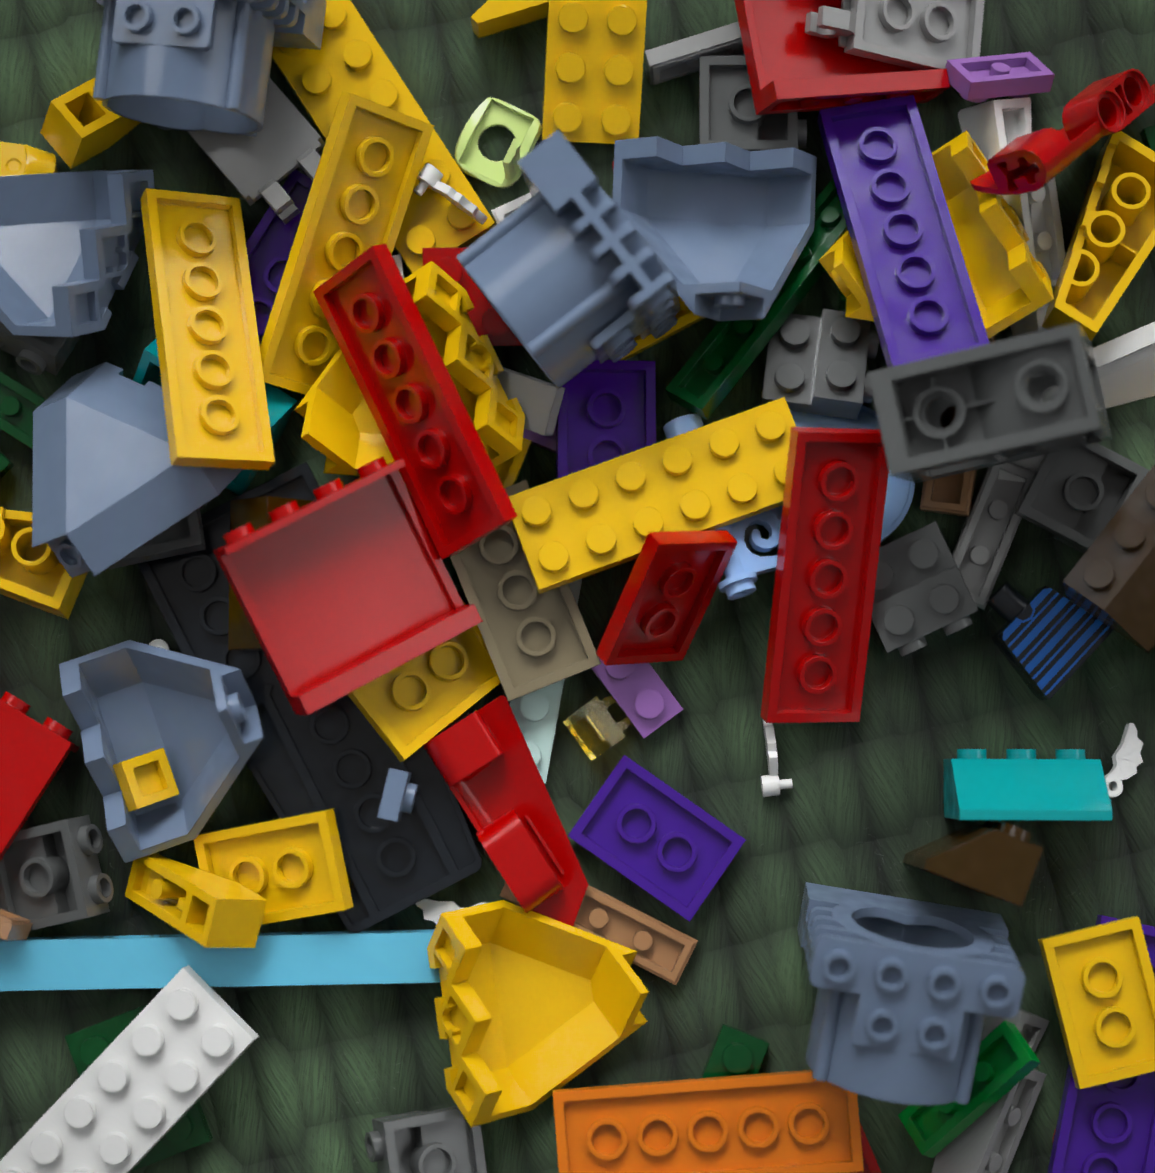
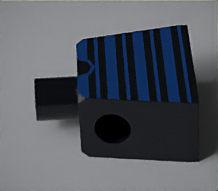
(1045, 636)

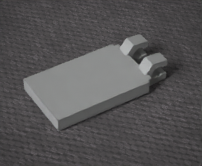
(903, 31)
(263, 161)

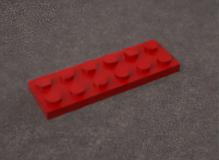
(414, 402)
(825, 575)

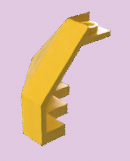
(991, 239)
(342, 423)
(526, 1005)

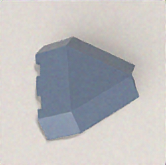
(718, 218)
(67, 248)
(108, 471)
(152, 699)

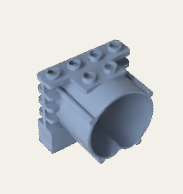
(198, 59)
(571, 269)
(903, 992)

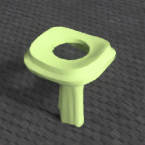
(489, 114)

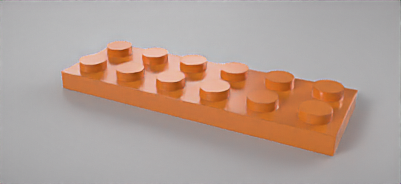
(710, 1126)

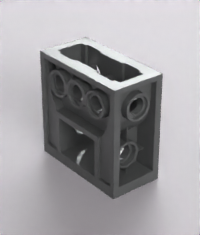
(996, 404)

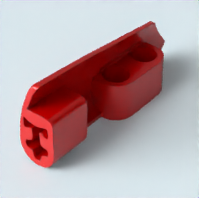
(1092, 114)
(511, 809)

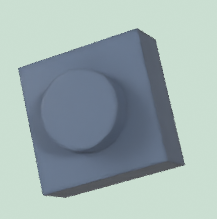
(397, 795)

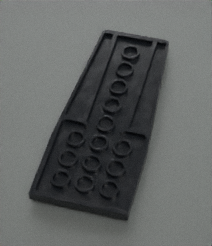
(323, 756)

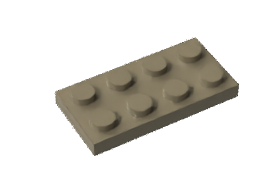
(526, 633)

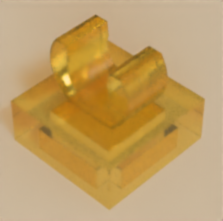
(595, 727)

